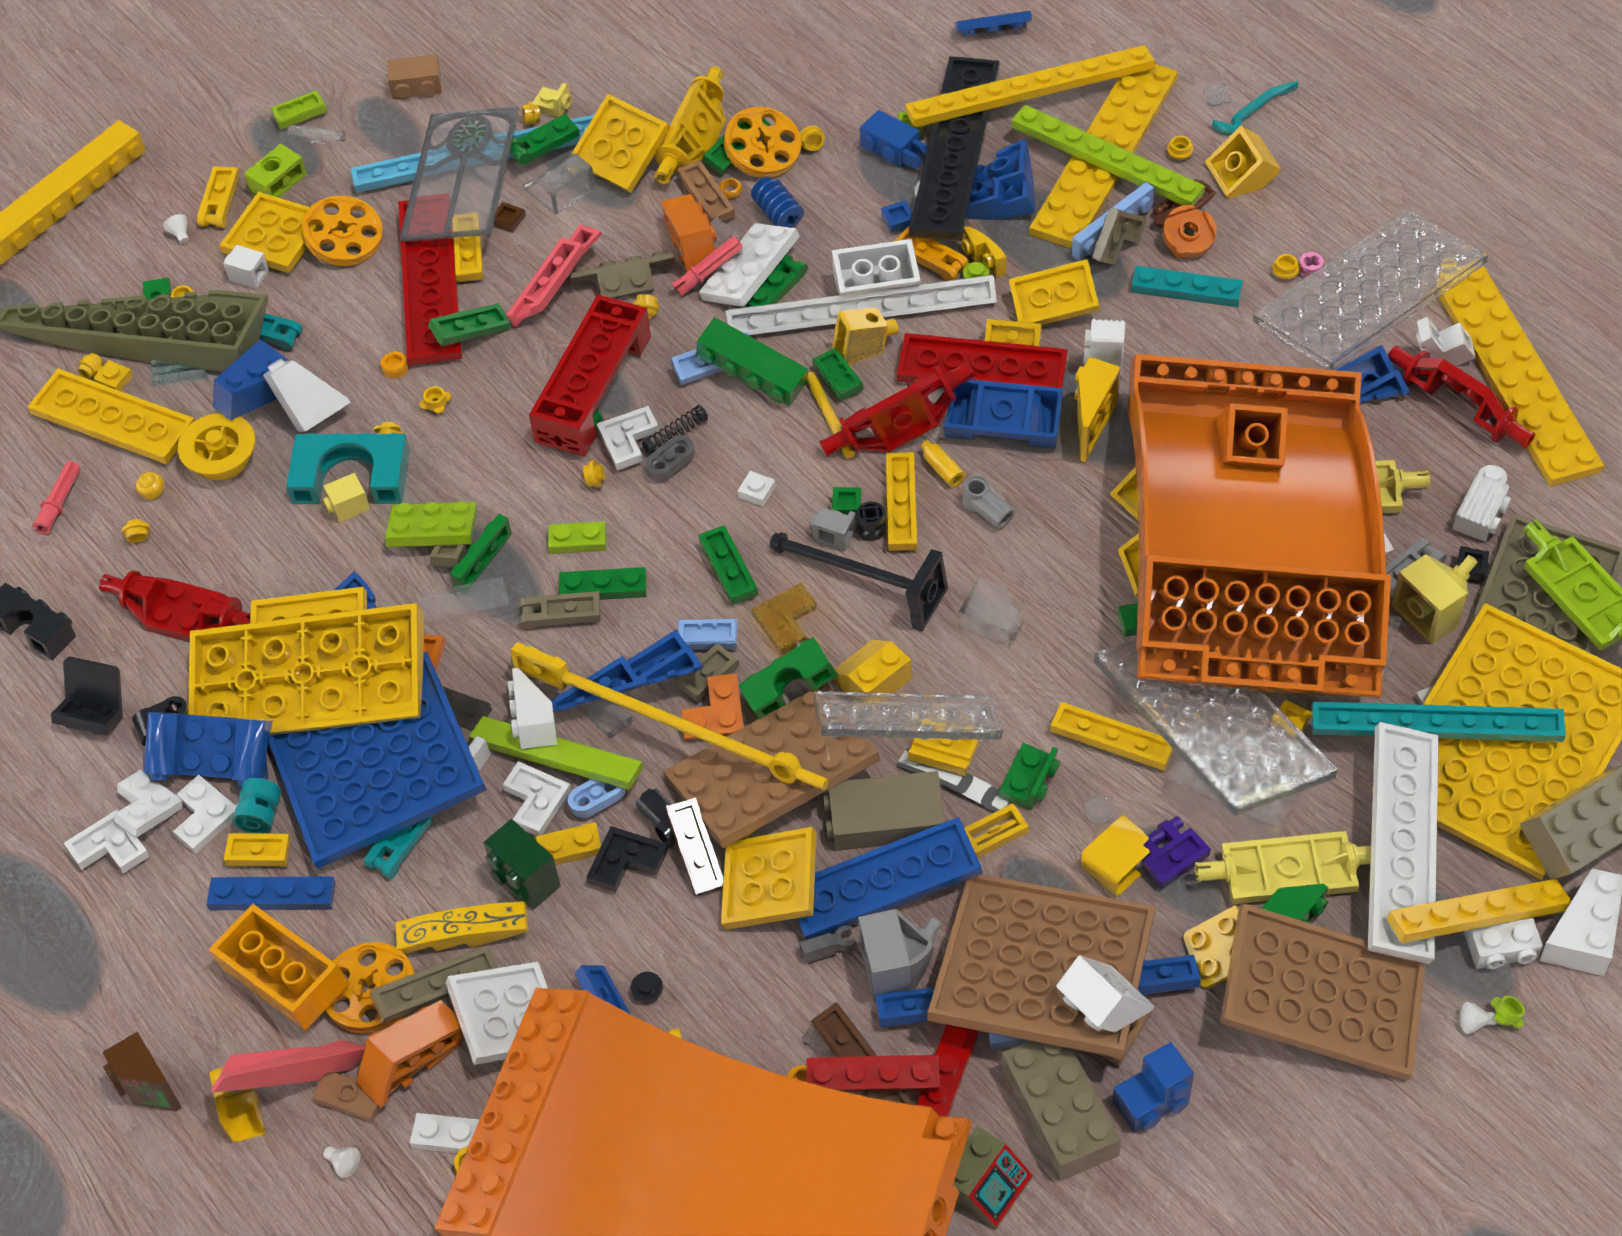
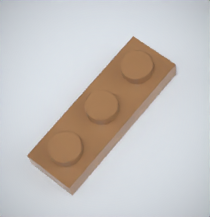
(706, 191)

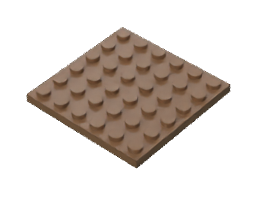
(1015, 947)

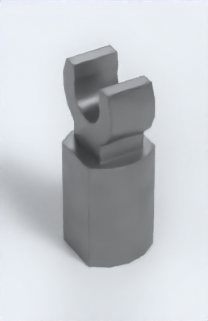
(827, 944)

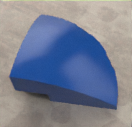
(1004, 185)

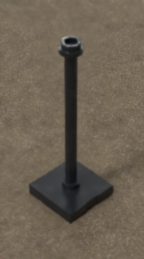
(922, 592)

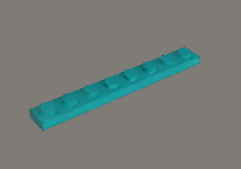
(1441, 720)

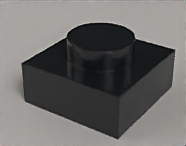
(1481, 556)

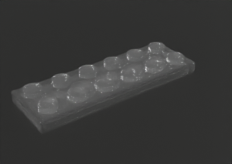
(907, 716)

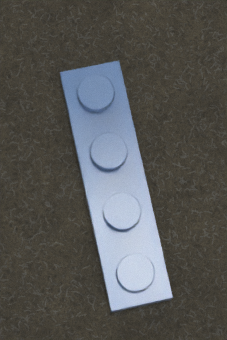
(1137, 202)

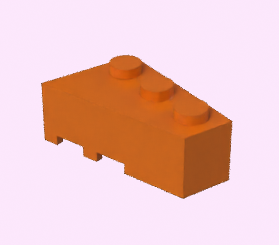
(689, 229)

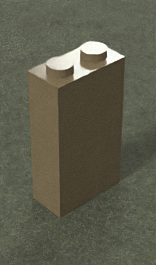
(882, 809)

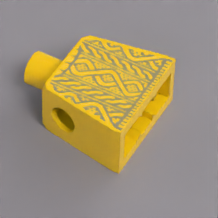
(862, 333)

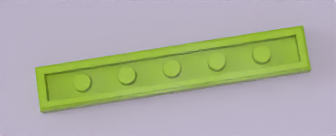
(565, 756)

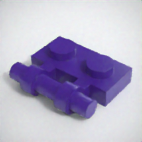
(1176, 856)

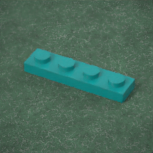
(1186, 286)

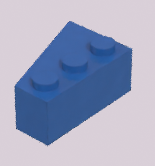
(242, 384)

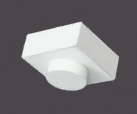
(756, 488)

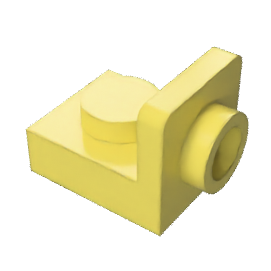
(553, 101)

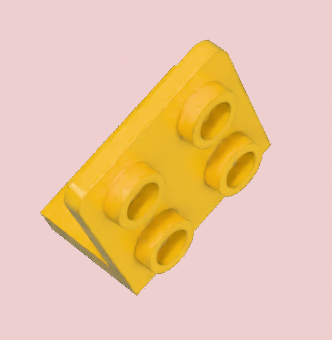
(1212, 946)

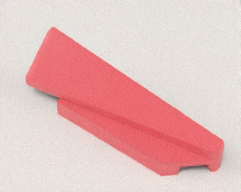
(552, 273)
(287, 1066)

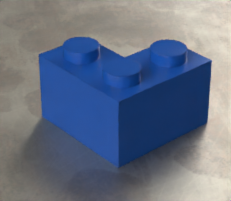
(1157, 1090)

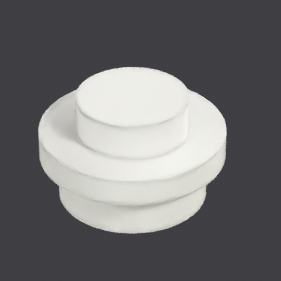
(1494, 472)

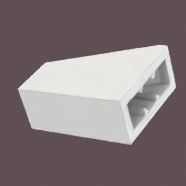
(303, 394)

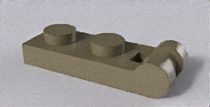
(559, 610)

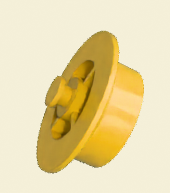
(217, 446)

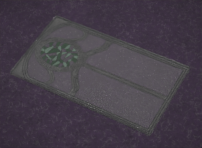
(460, 174)

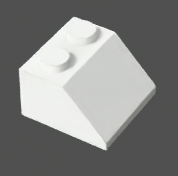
(1102, 995)

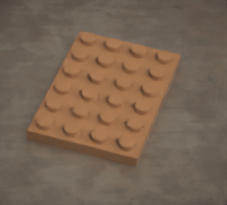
(744, 795)
(1323, 992)

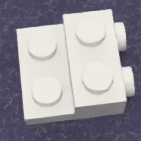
(1504, 944)

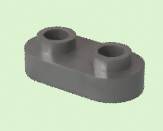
(667, 461)

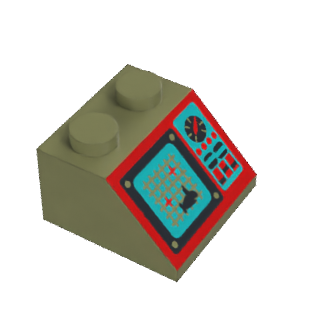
(989, 1178)

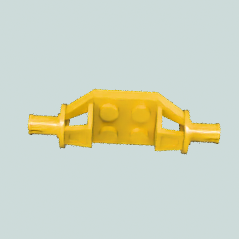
(693, 126)

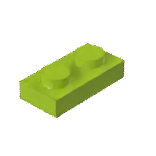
(577, 537)

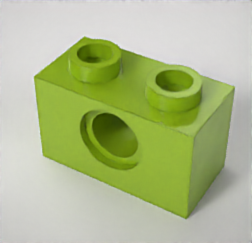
(276, 172)

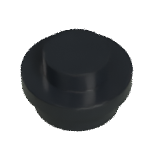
(646, 987)

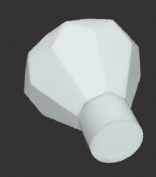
(177, 226)
(1474, 1018)
(343, 1160)

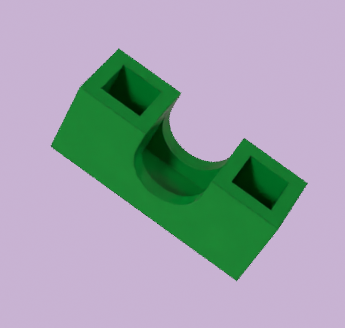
(805, 662)

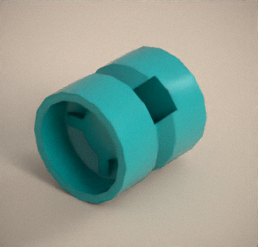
(256, 806)

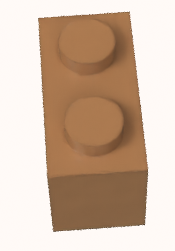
(414, 76)

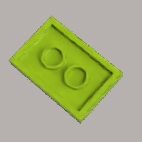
(431, 524)

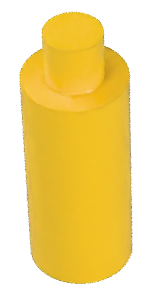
(943, 463)

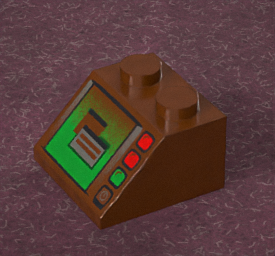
(138, 1075)

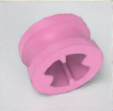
(1307, 260)

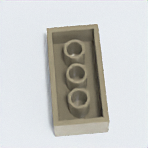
(1578, 825)
(1060, 1107)

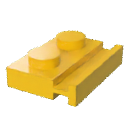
(944, 754)

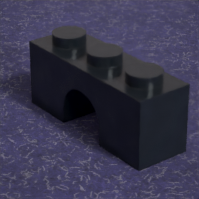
(47, 631)

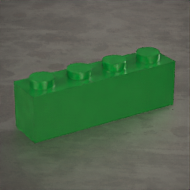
(751, 361)

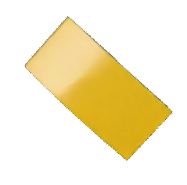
(984, 249)

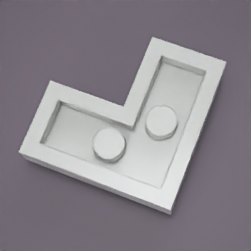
(621, 435)
(541, 794)
(149, 803)
(210, 814)
(106, 838)

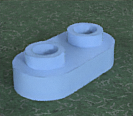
(595, 796)

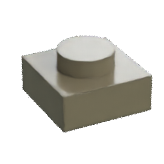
(447, 555)

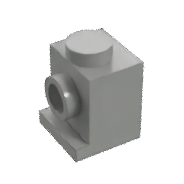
(833, 528)

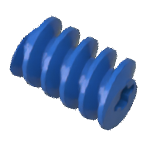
(777, 202)

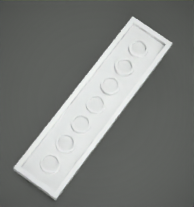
(1402, 835)

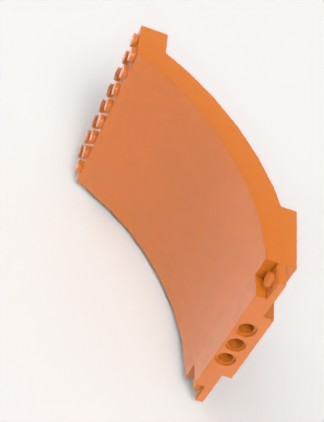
(1257, 528)
(652, 1136)

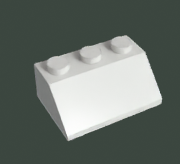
(875, 267)

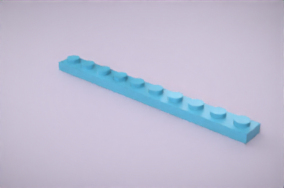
(404, 168)

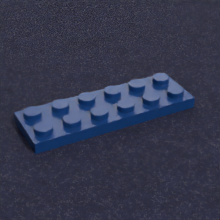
(890, 877)

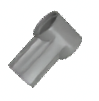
(986, 501)

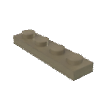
(427, 985)

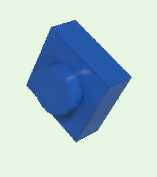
(897, 216)

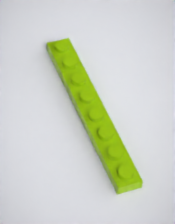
(1107, 156)

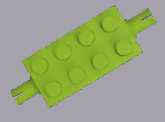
(1577, 585)

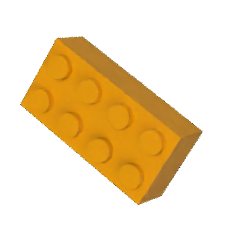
(279, 966)

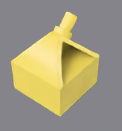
(1432, 595)

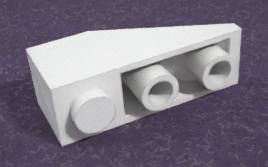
(533, 712)

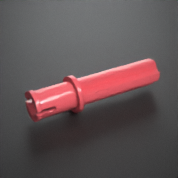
(707, 265)
(52, 506)

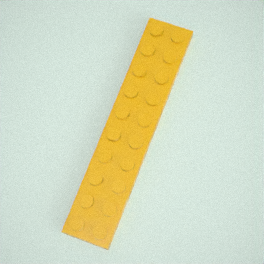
(1085, 187)
(1521, 379)

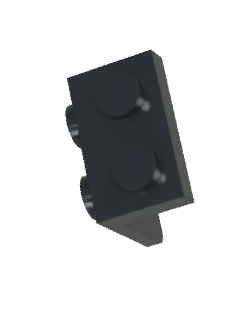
(91, 696)

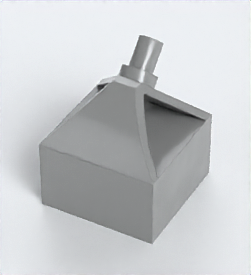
(895, 950)

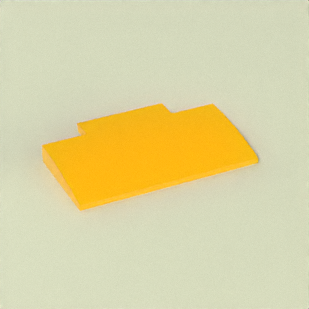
(311, 663)

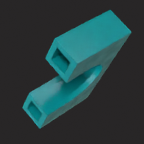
(317, 453)

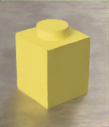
(345, 497)

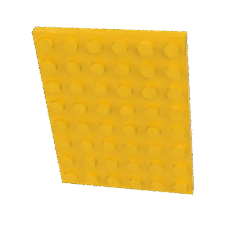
(1500, 783)

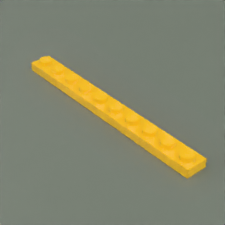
(1029, 86)

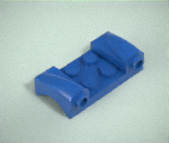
(1005, 412)
(206, 746)

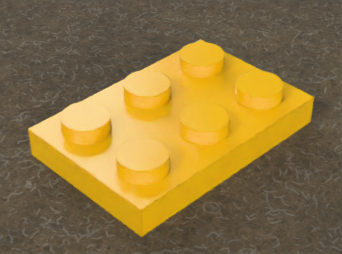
(1055, 293)

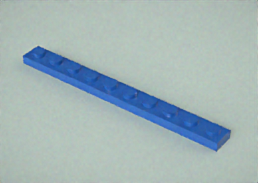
(1156, 977)

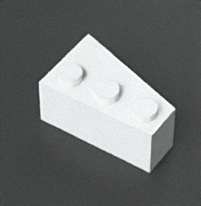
(1588, 927)

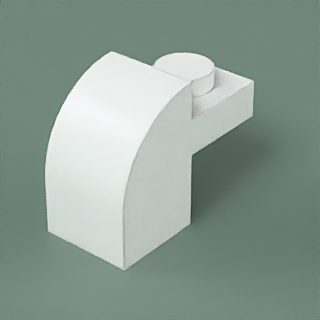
(1450, 343)

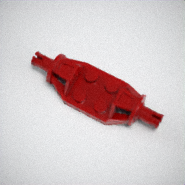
(1442, 371)
(901, 414)
(173, 606)

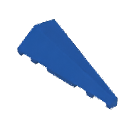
(1378, 375)
(656, 663)

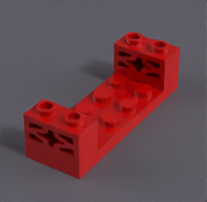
(574, 390)

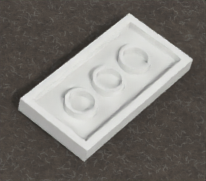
(747, 270)

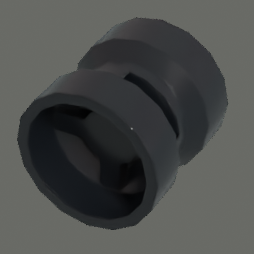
(871, 521)

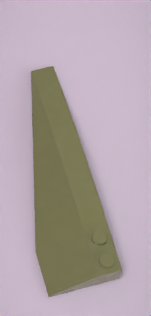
(184, 330)

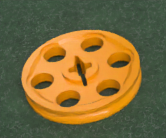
(768, 135)
(338, 239)
(363, 976)

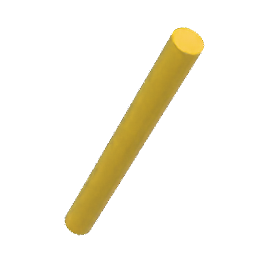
(827, 410)

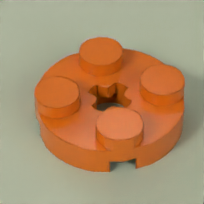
(1194, 219)

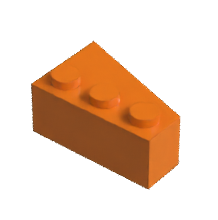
(406, 1048)

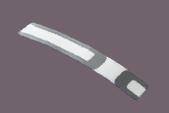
(966, 785)

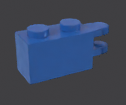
(893, 140)

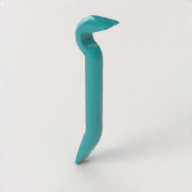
(1253, 106)

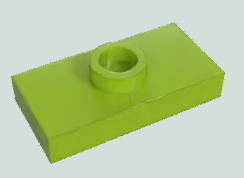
(298, 109)

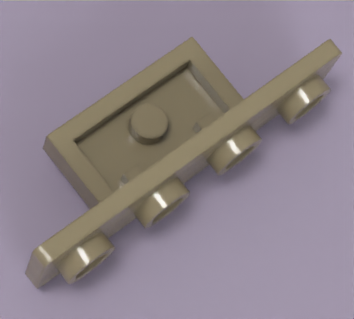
(626, 277)

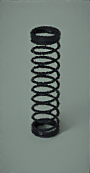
(699, 416)

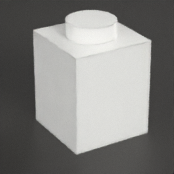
(246, 266)

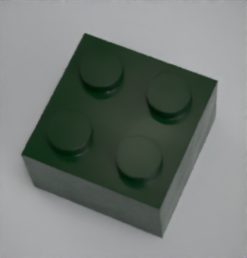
(521, 864)

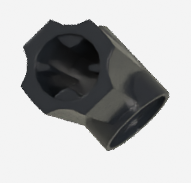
(652, 806)

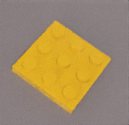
(621, 142)
(271, 228)
(769, 878)

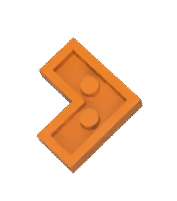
(725, 711)

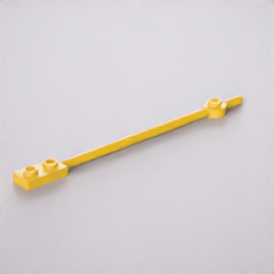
(555, 672)

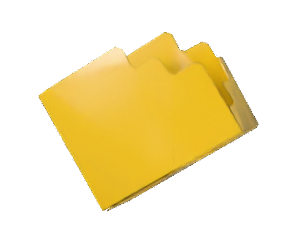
(1115, 855)
(239, 1114)

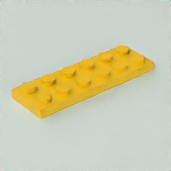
(110, 415)

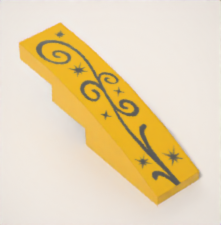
(462, 925)

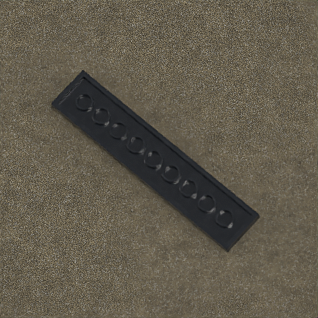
(952, 157)

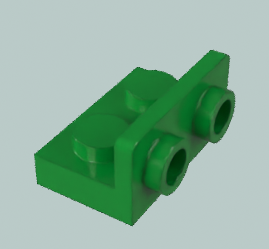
(1028, 776)

